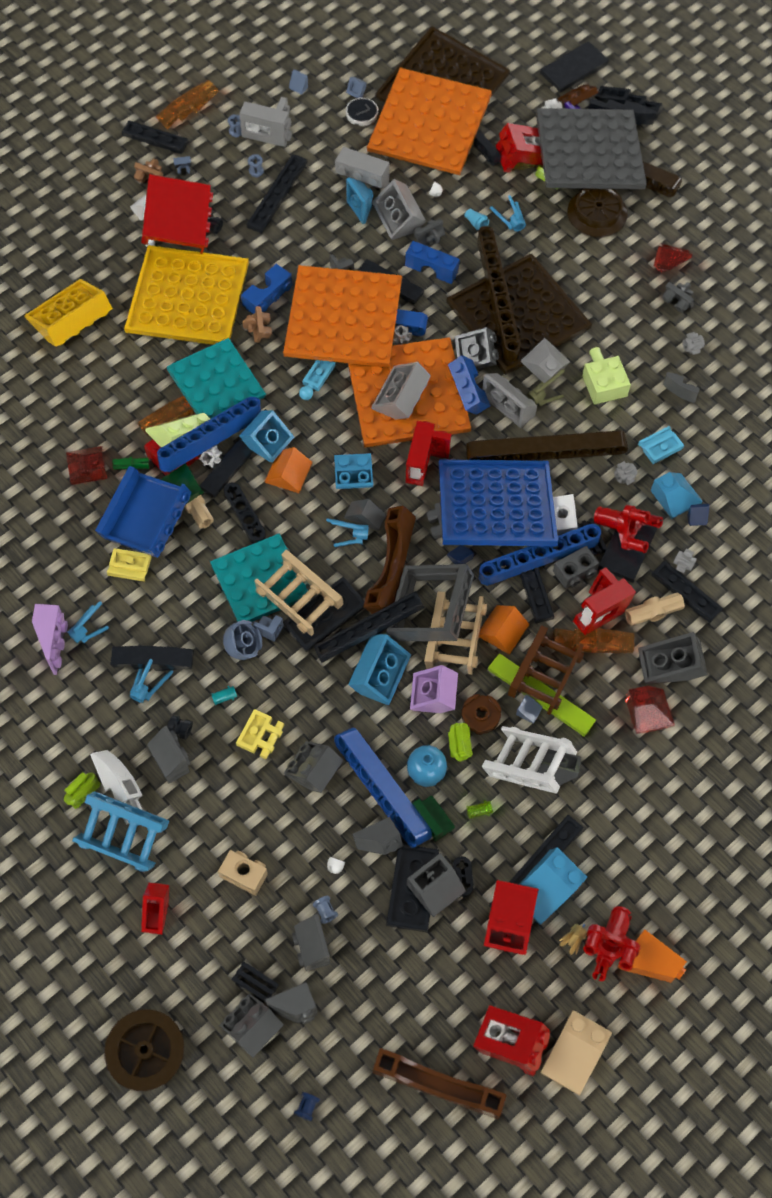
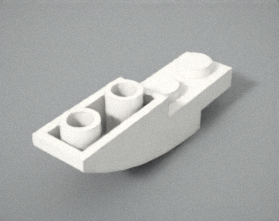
(116, 778)

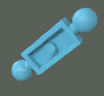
(316, 378)

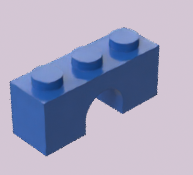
(442, 263)
(278, 282)
(472, 396)

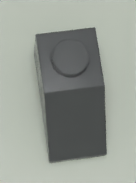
(378, 838)

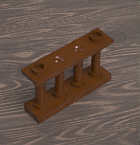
(535, 655)

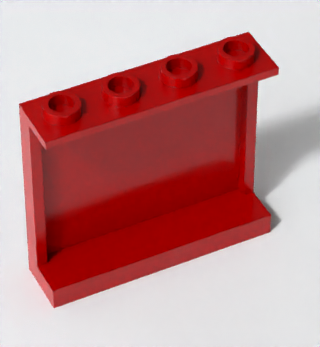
(177, 212)

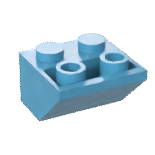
(353, 471)

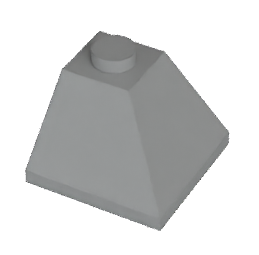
(545, 361)

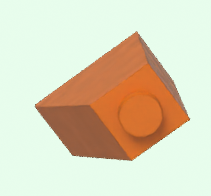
(657, 960)

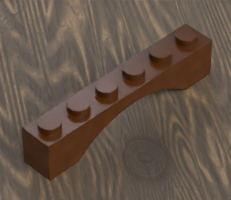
(399, 529)
(463, 1093)

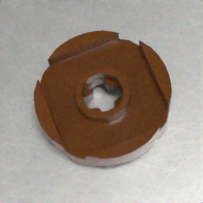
(483, 703)

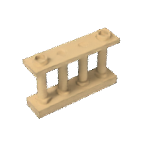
(303, 574)
(433, 656)

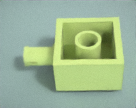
(605, 378)

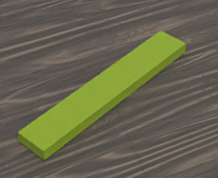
(567, 711)

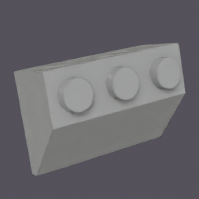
(362, 167)
(398, 210)
(401, 390)
(508, 399)

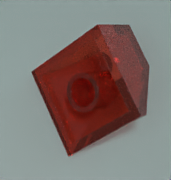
(670, 257)
(86, 465)
(649, 709)

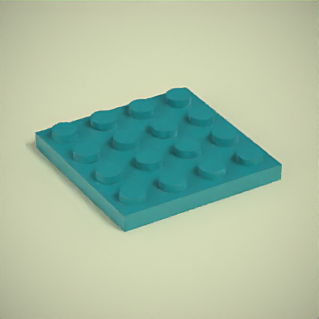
(215, 379)
(242, 567)

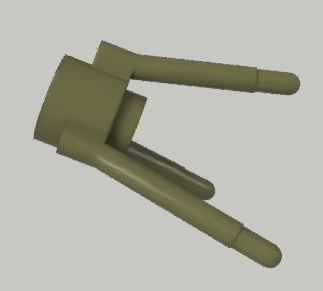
(538, 393)

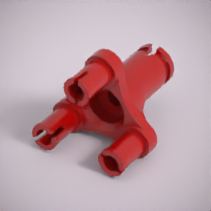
(627, 524)
(612, 943)

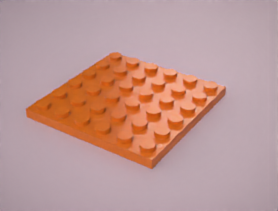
(429, 121)
(343, 316)
(437, 403)

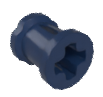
(306, 1106)

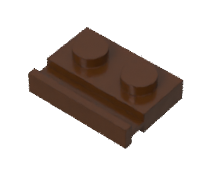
(578, 94)

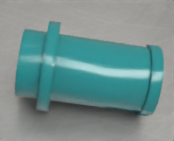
(224, 695)

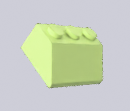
(171, 430)

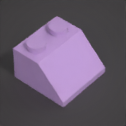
(434, 690)

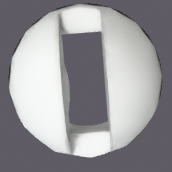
(436, 190)
(334, 865)

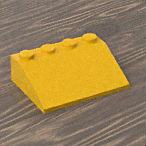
(69, 312)

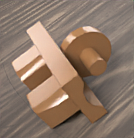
(143, 171)
(255, 324)

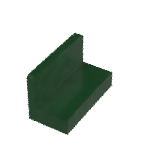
(434, 817)

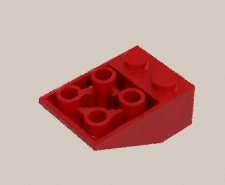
(511, 917)

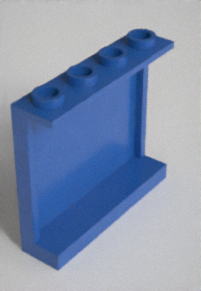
(143, 512)

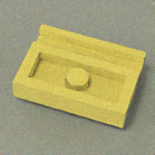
(129, 564)

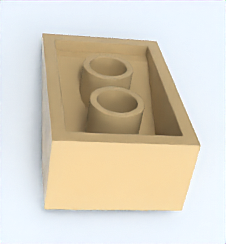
(576, 1052)

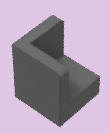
(341, 263)

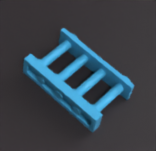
(135, 818)

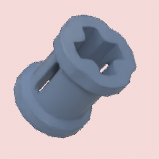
(234, 125)
(251, 161)
(325, 909)

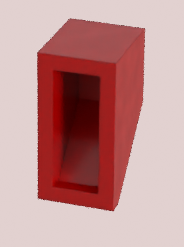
(155, 908)

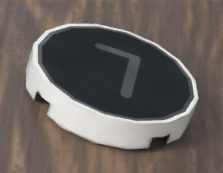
(362, 111)

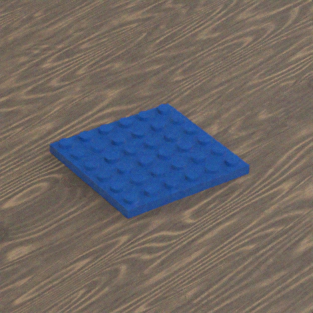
(497, 503)

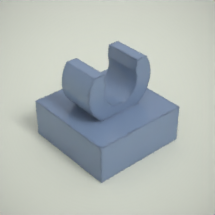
(356, 87)
(182, 162)

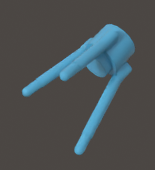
(516, 220)
(359, 532)
(78, 631)
(140, 691)

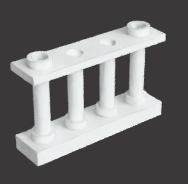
(529, 776)

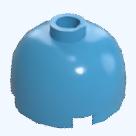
(427, 765)

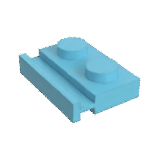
(661, 445)

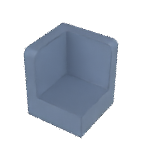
(269, 628)

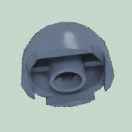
(242, 640)

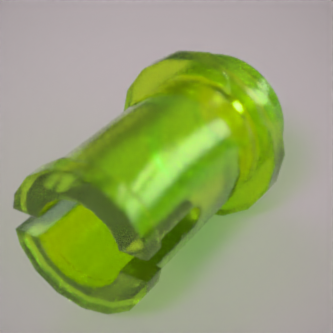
(479, 809)

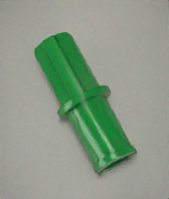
(138, 463)

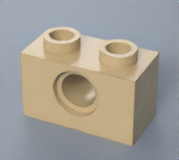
(252, 880)

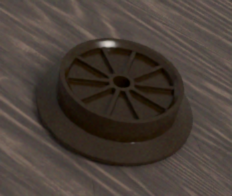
(597, 212)
(130, 1037)

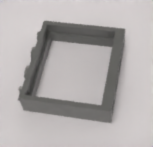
(457, 606)

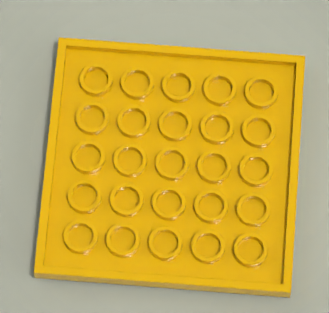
(187, 295)

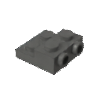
(478, 347)

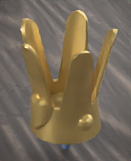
(574, 938)

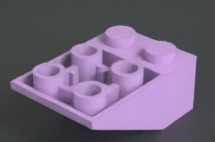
(50, 628)

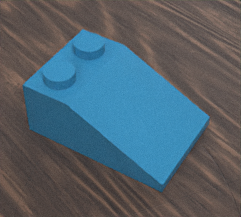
(556, 881)

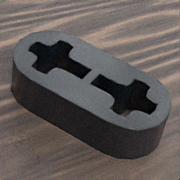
(468, 876)

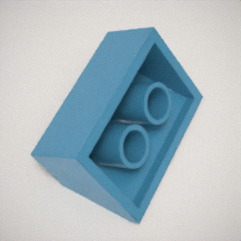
(380, 669)

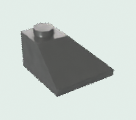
(567, 769)

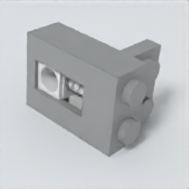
(266, 123)

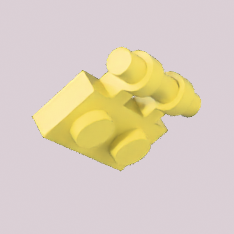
(254, 731)

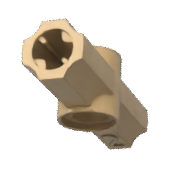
(199, 512)
(654, 609)

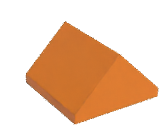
(289, 470)
(504, 628)

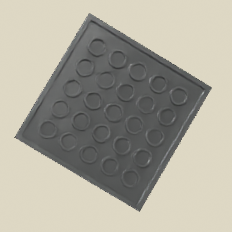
(590, 148)

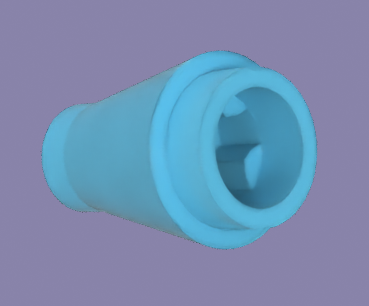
(476, 219)

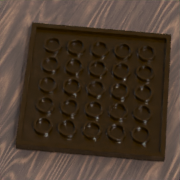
(449, 59)
(537, 304)

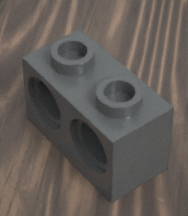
(573, 564)

